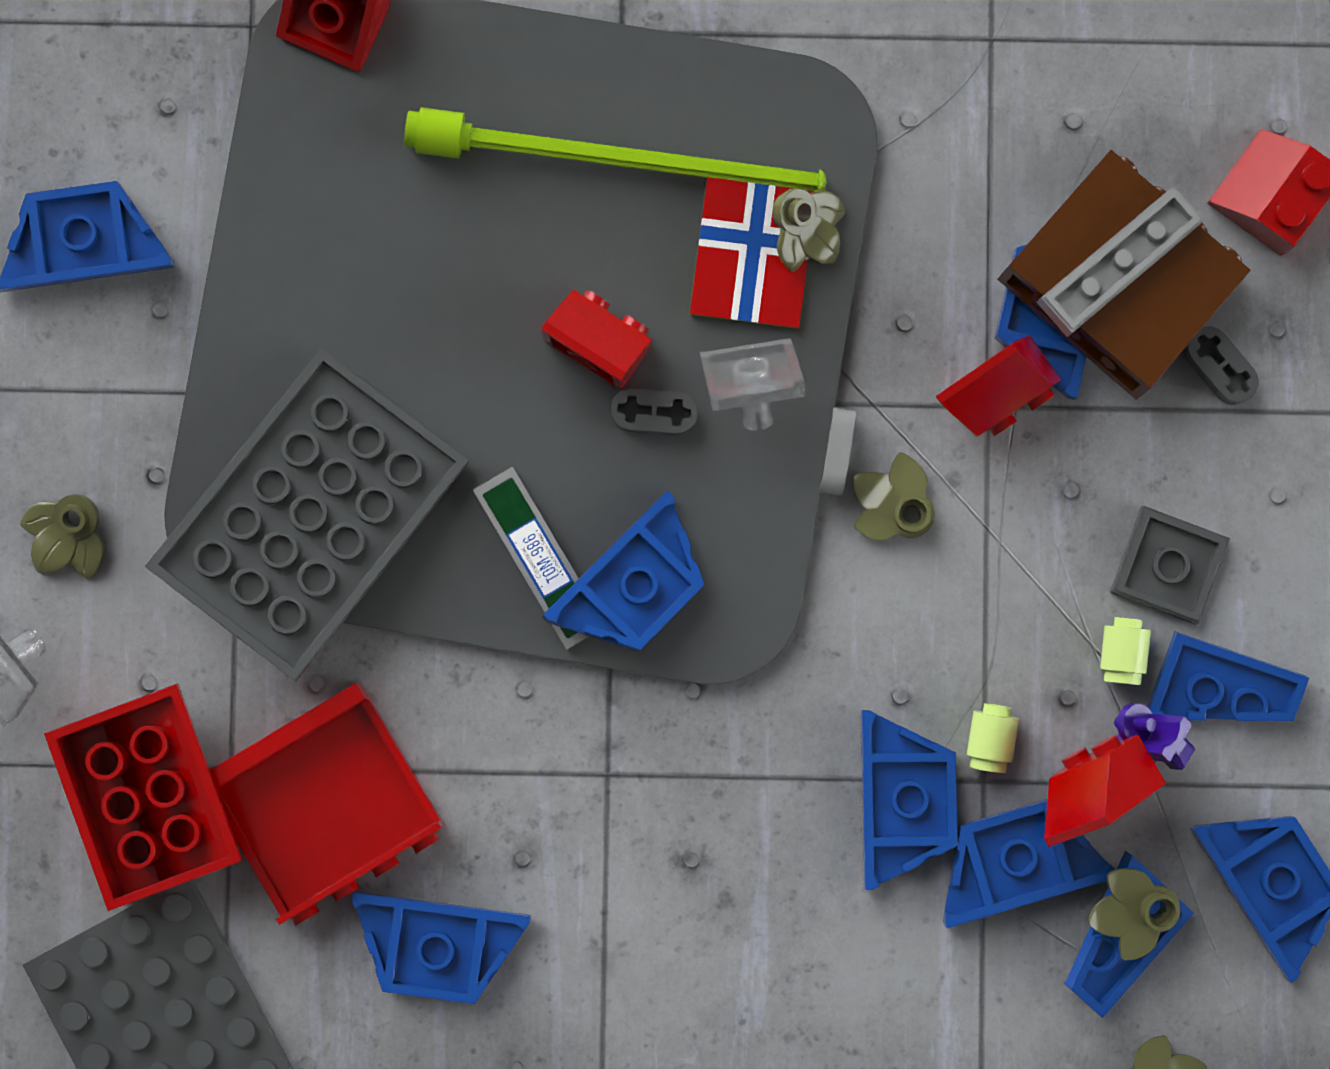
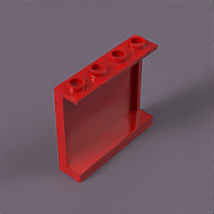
(324, 804)

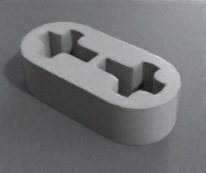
(838, 451)

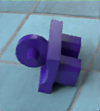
(1159, 733)

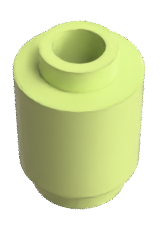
(1125, 651)
(992, 738)

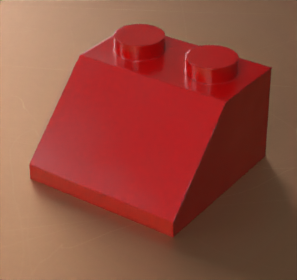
(333, 28)
(1275, 190)
(597, 338)
(1000, 387)
(1098, 787)

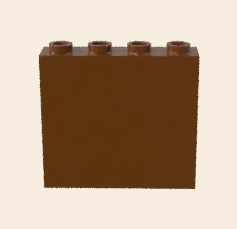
(1154, 315)

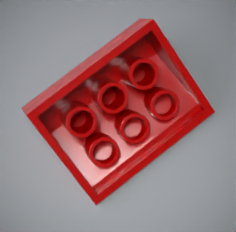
(143, 797)

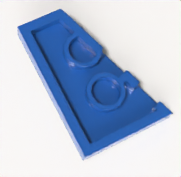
(1220, 683)
(1099, 971)

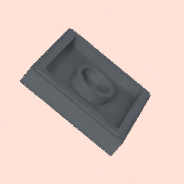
(1169, 565)

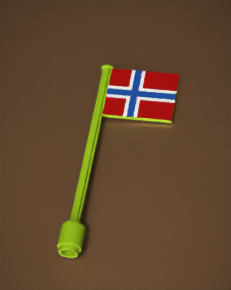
(737, 248)

